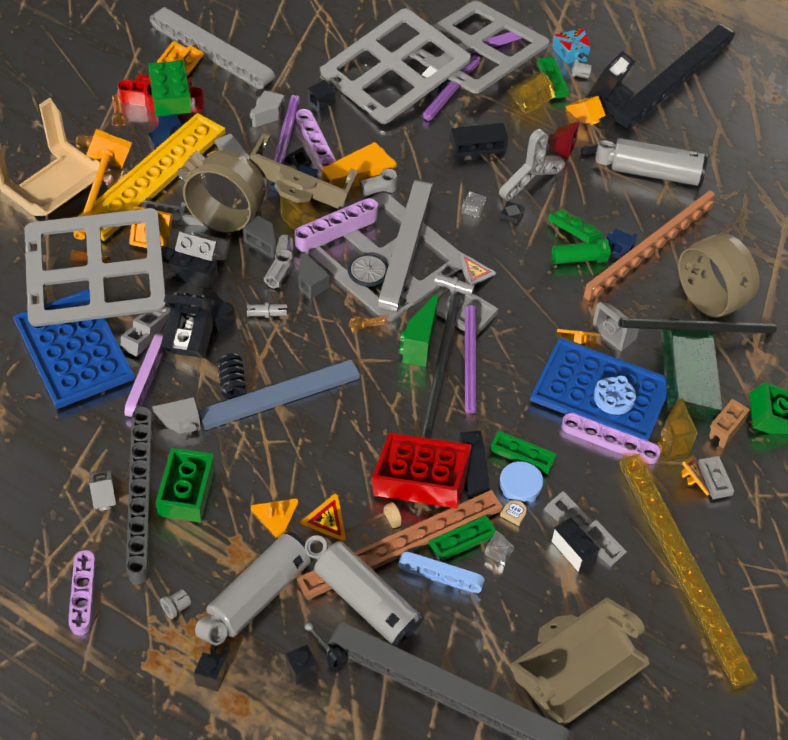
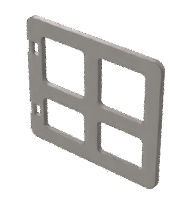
(475, 43)
(394, 62)
(95, 270)
(415, 288)

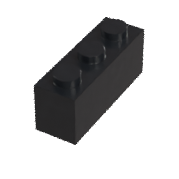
(478, 139)
(189, 268)

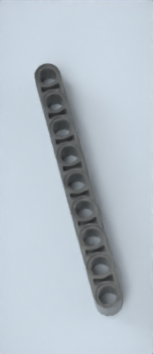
(140, 501)

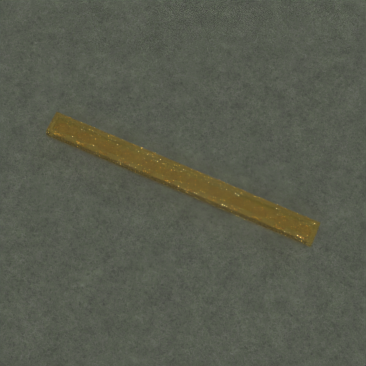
(688, 573)

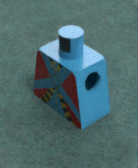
(572, 46)

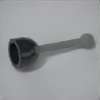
(334, 657)

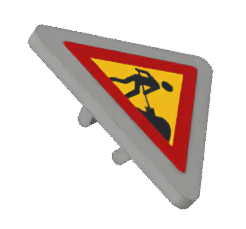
(473, 270)

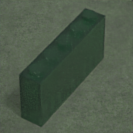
(692, 372)

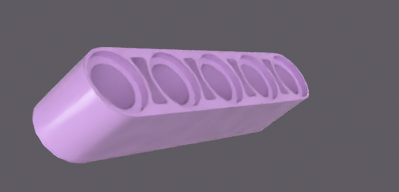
(336, 224)

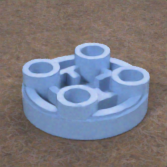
(614, 395)
(521, 481)

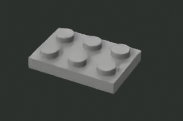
(484, 311)

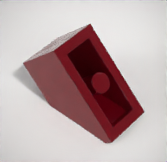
(564, 140)

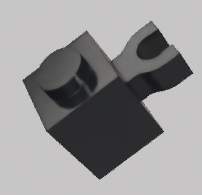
(211, 669)

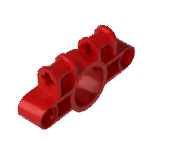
(140, 93)

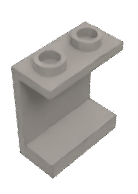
(202, 246)

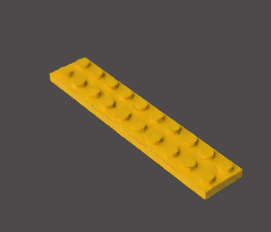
(157, 168)

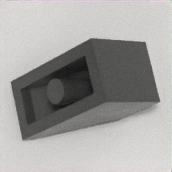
(260, 235)

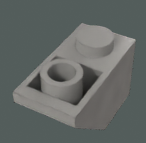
(267, 109)

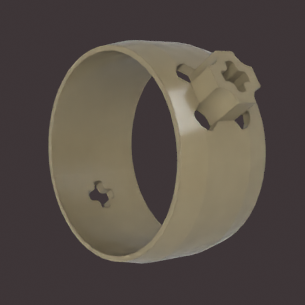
(239, 171)
(733, 262)

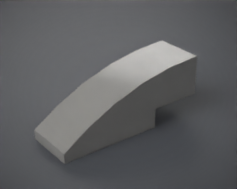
(143, 331)

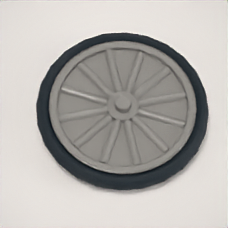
(367, 270)

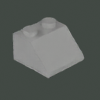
(606, 324)

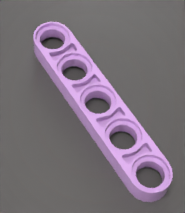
(316, 134)
(145, 376)
(602, 431)

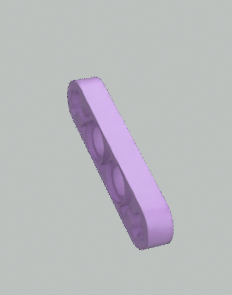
(82, 592)

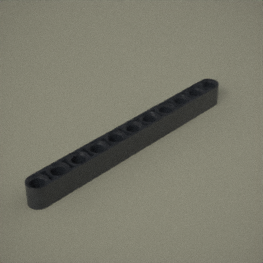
(673, 76)

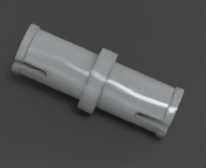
(454, 284)
(267, 310)

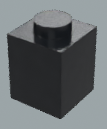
(321, 95)
(301, 664)

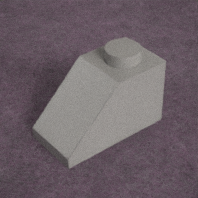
(178, 416)
(102, 490)

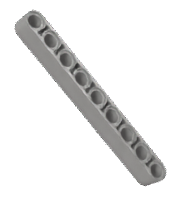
(213, 48)
(405, 246)

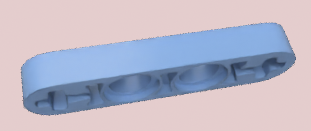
(441, 572)

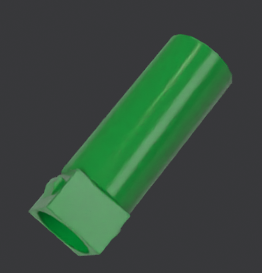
(581, 252)

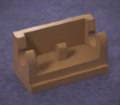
(728, 422)

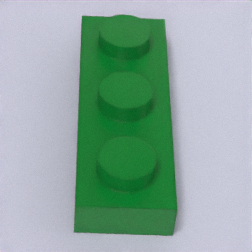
(551, 70)
(575, 225)
(523, 451)
(462, 538)

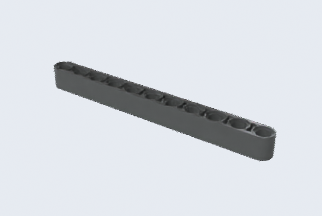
(444, 686)

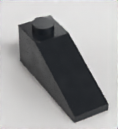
(477, 474)

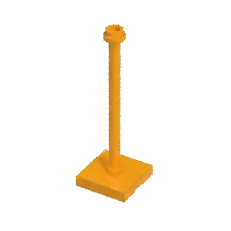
(109, 151)

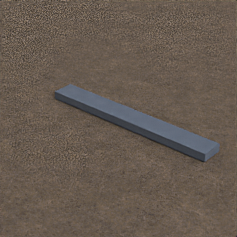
(278, 394)

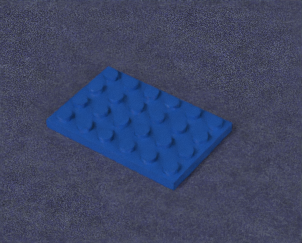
(74, 356)
(571, 380)

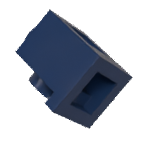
(621, 242)

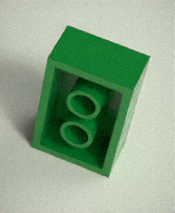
(169, 88)
(185, 485)

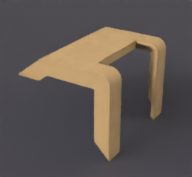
(60, 178)

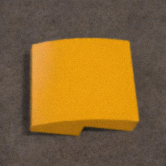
(178, 52)

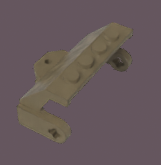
(296, 184)
(581, 660)

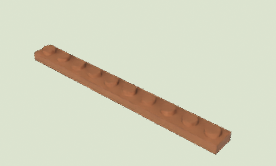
(649, 245)
(411, 538)

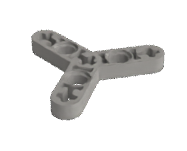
(535, 165)

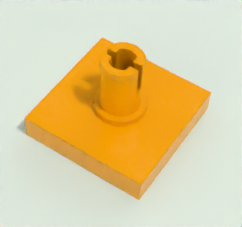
(138, 232)

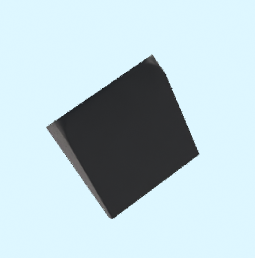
(298, 158)

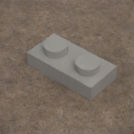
(715, 477)

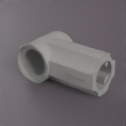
(384, 182)

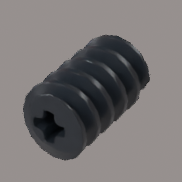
(231, 376)

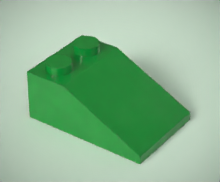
(419, 334)
(769, 409)

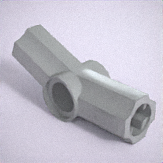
(283, 262)

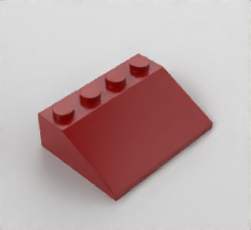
(422, 470)

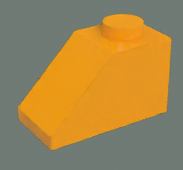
(587, 110)

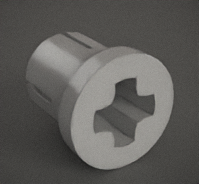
(580, 69)
(175, 603)

